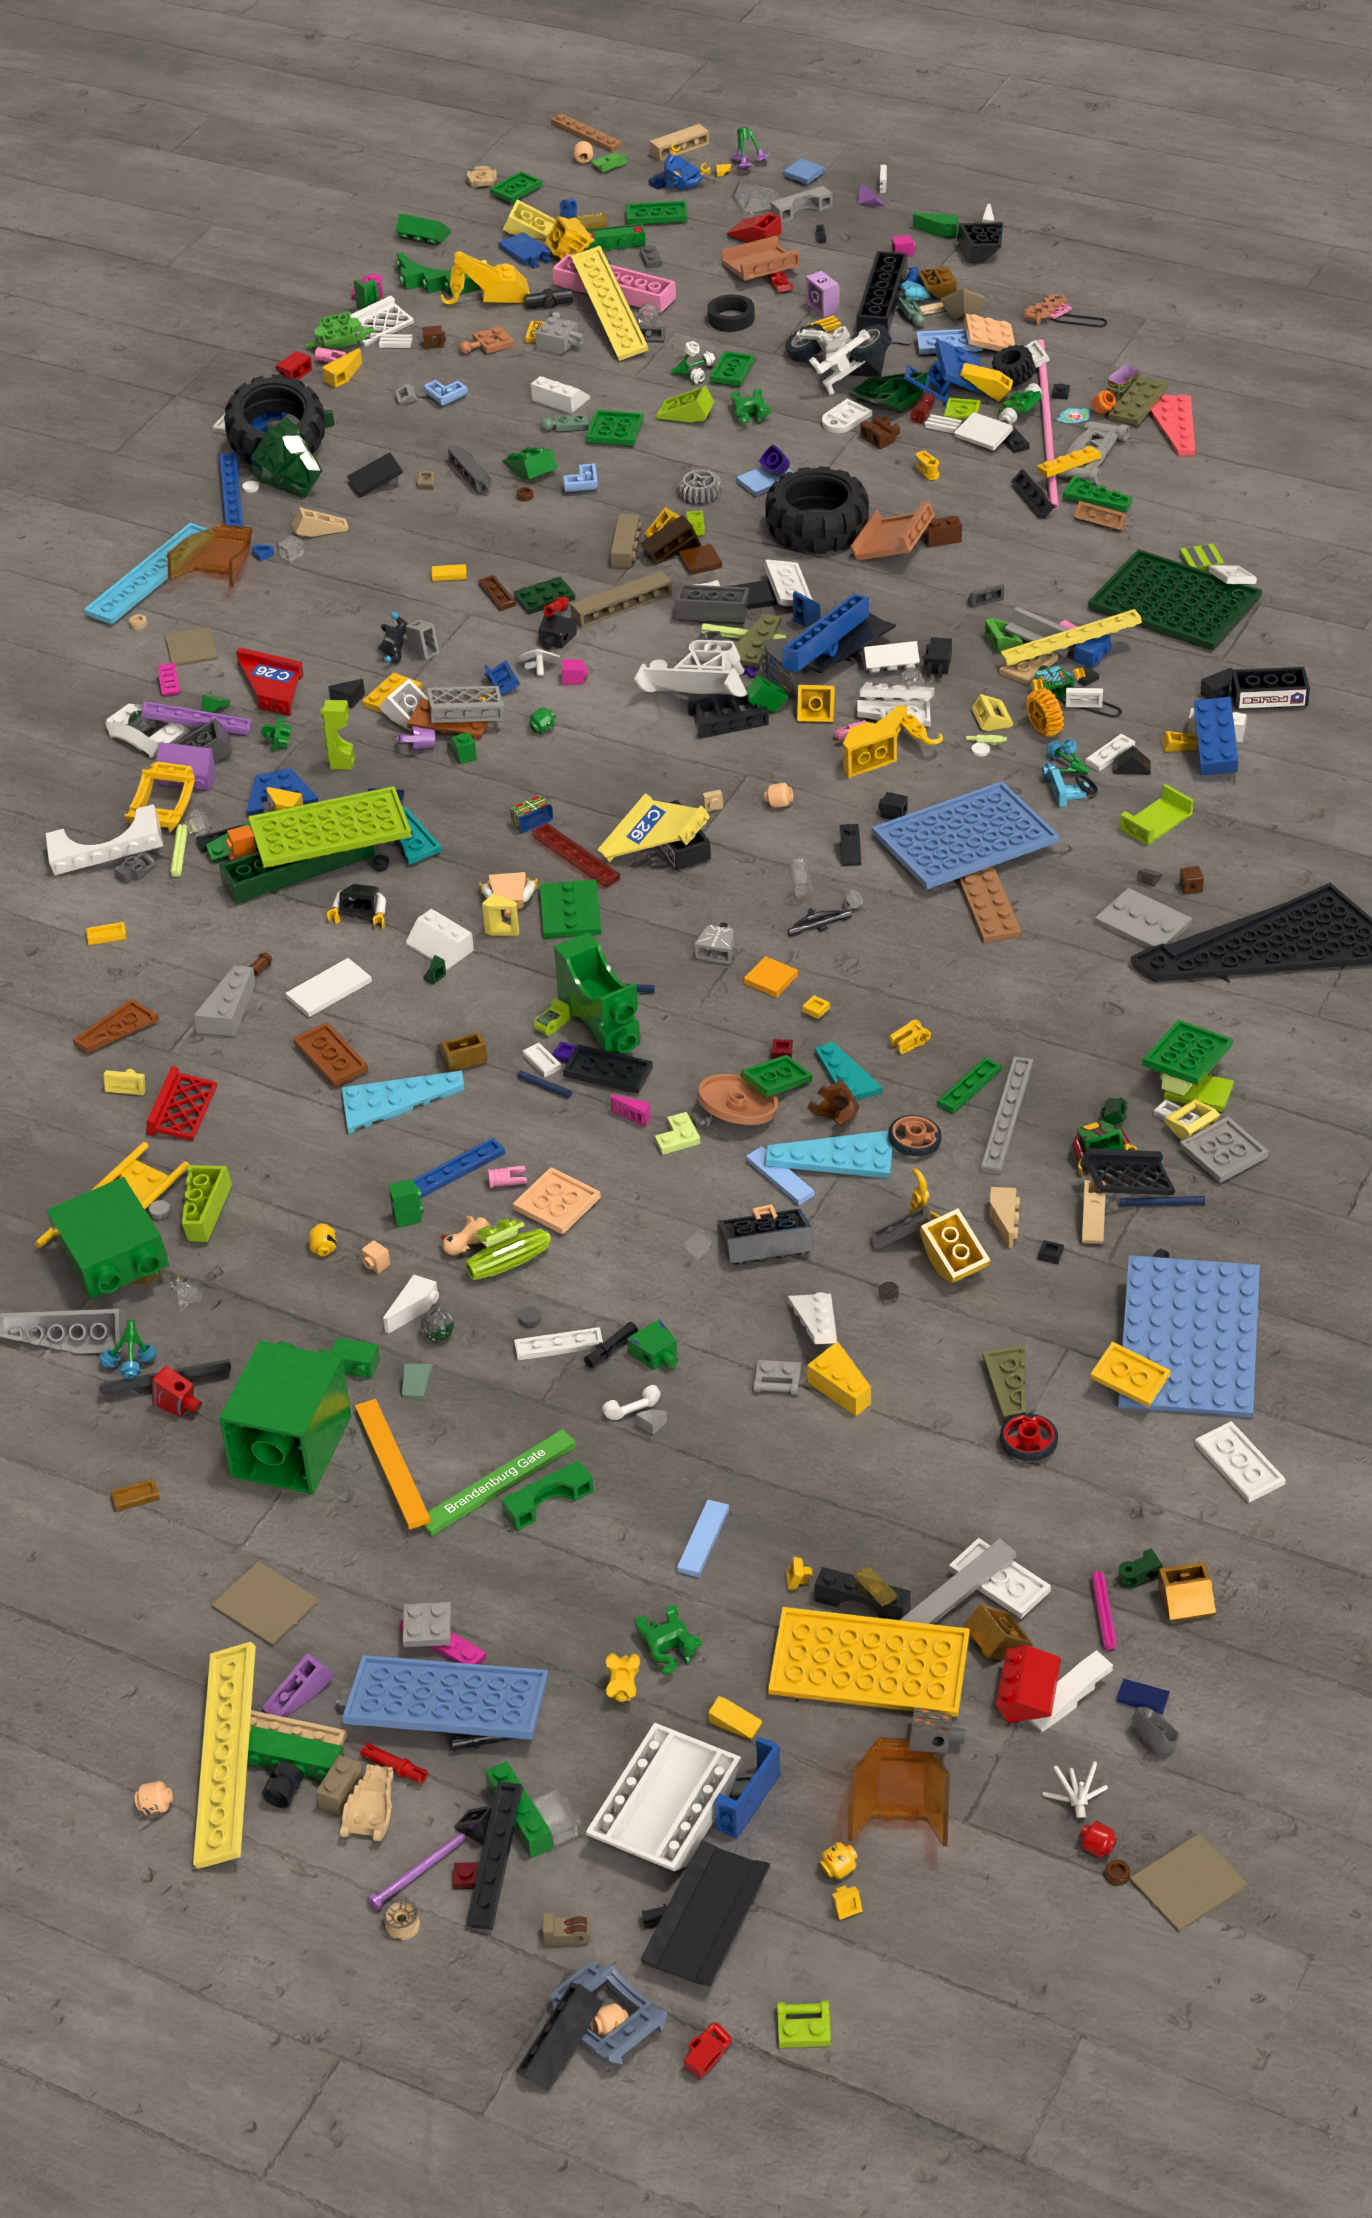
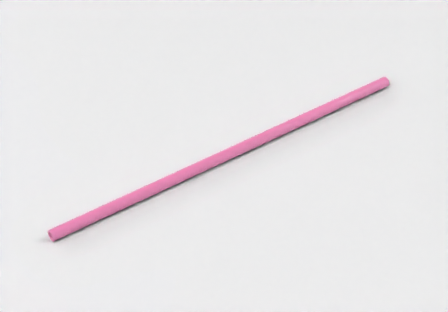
(1049, 450)

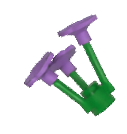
(743, 134)

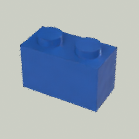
(1092, 650)

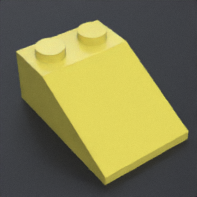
(528, 220)

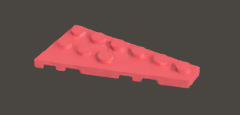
(1175, 418)

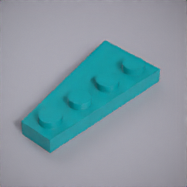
(421, 843)
(841, 1066)

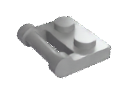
(777, 1376)

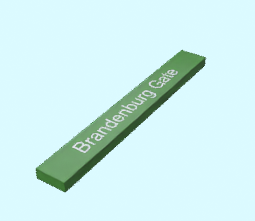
(499, 1481)

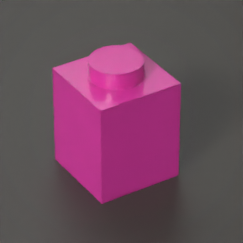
(903, 244)
(574, 671)

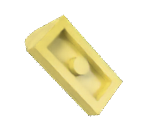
(985, 714)
(492, 916)
(1208, 1117)

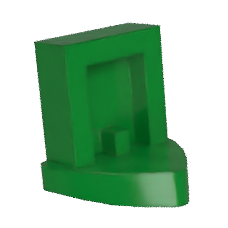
(211, 703)

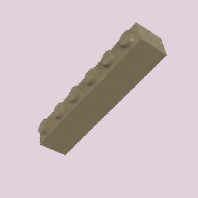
(621, 599)

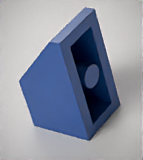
(936, 375)
(805, 610)

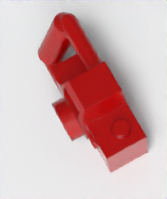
(706, 2050)

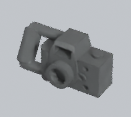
(134, 867)

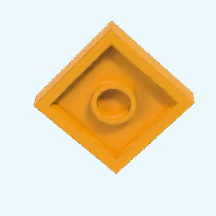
(770, 976)

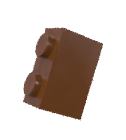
(943, 531)

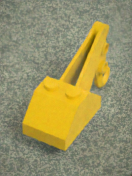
(496, 283)
(875, 745)
(948, 1239)

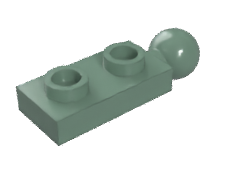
(911, 311)
(566, 423)

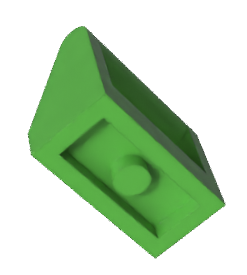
(993, 632)

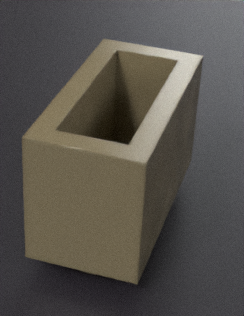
(338, 1785)

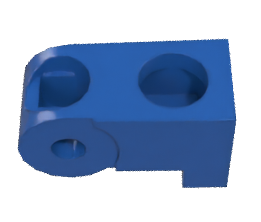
(568, 208)

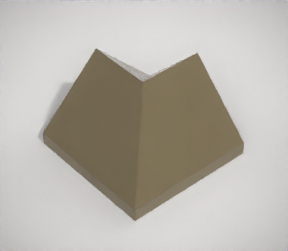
(963, 303)

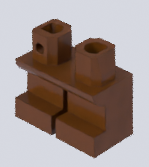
(879, 432)

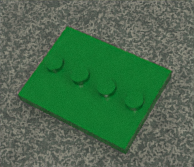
(570, 909)
(1187, 1052)

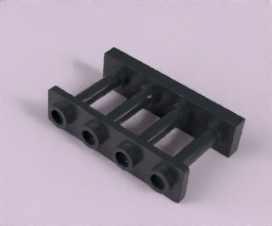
(725, 723)

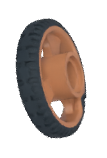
(915, 1135)

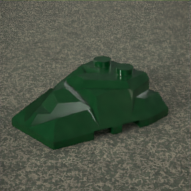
(285, 460)

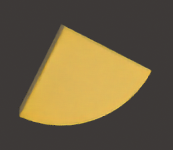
(723, 168)

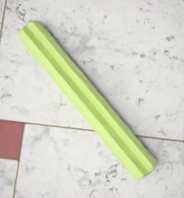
(178, 851)

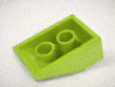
(687, 407)

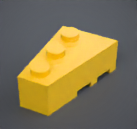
(840, 1379)

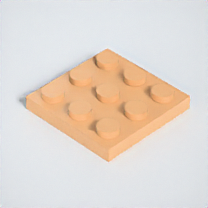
(988, 332)
(556, 1200)

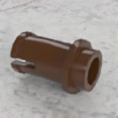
(264, 960)

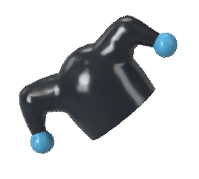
(393, 639)

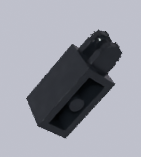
(938, 656)

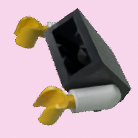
(359, 899)

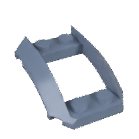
(633, 2029)

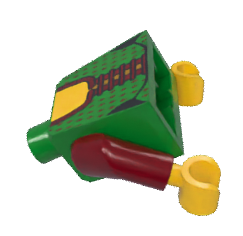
(1099, 1136)

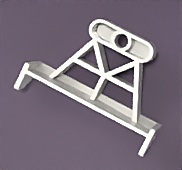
(707, 669)

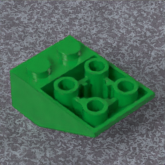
(531, 462)

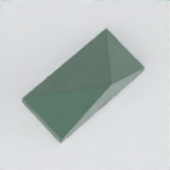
(415, 1380)

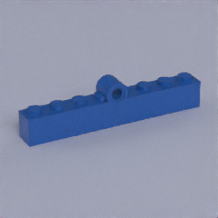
(825, 633)

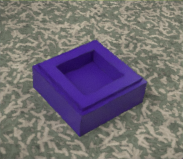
(563, 1052)

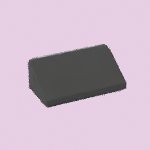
(652, 333)
(986, 595)

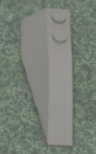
(67, 1330)

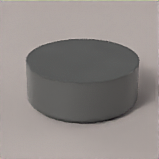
(529, 1317)

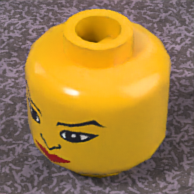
(838, 1860)

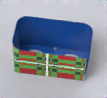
(532, 814)

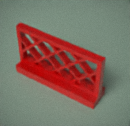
(166, 1101)

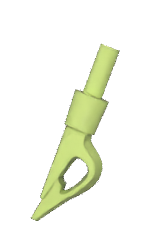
(990, 739)

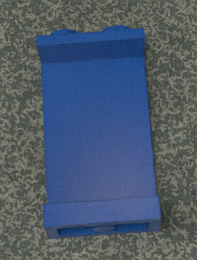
(734, 1815)

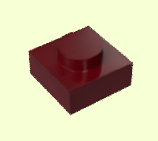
(781, 1048)
(465, 1875)

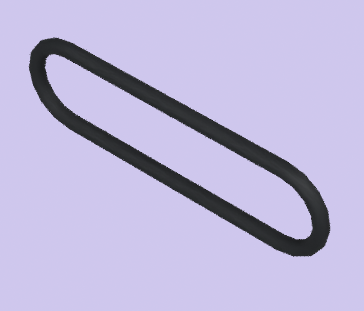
(1080, 316)

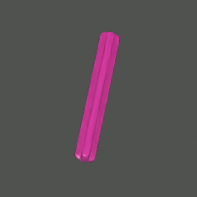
(1104, 1610)

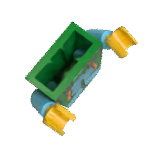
(1055, 679)

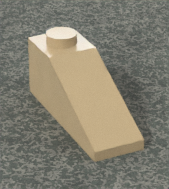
(315, 523)

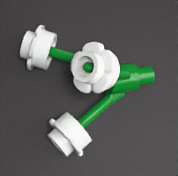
(697, 375)

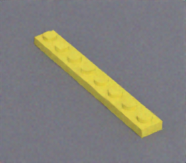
(1071, 637)

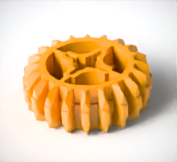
(1044, 712)

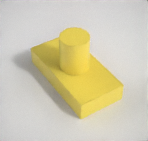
(124, 1082)

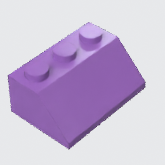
(197, 757)

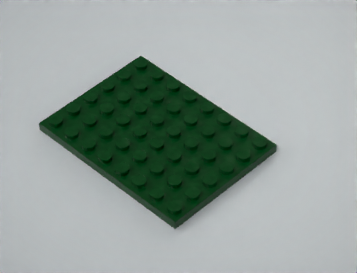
(1175, 599)

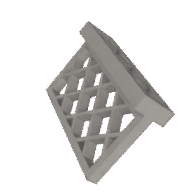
(470, 711)

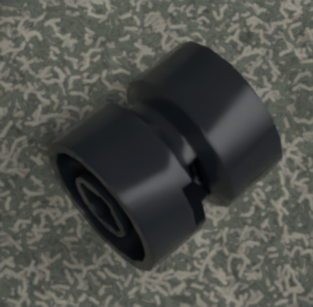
(282, 1784)

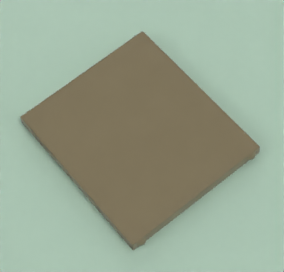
(191, 646)

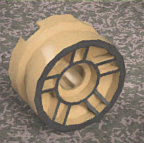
(405, 1912)

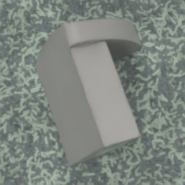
(901, 334)

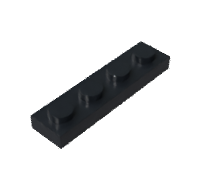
(1033, 493)

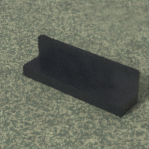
(560, 2036)

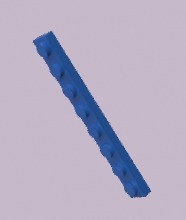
(231, 489)

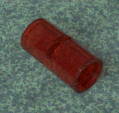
(922, 407)

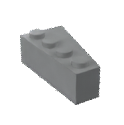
(227, 1003)

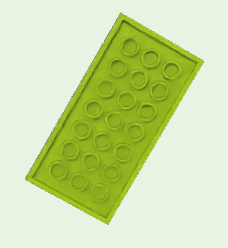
(329, 826)

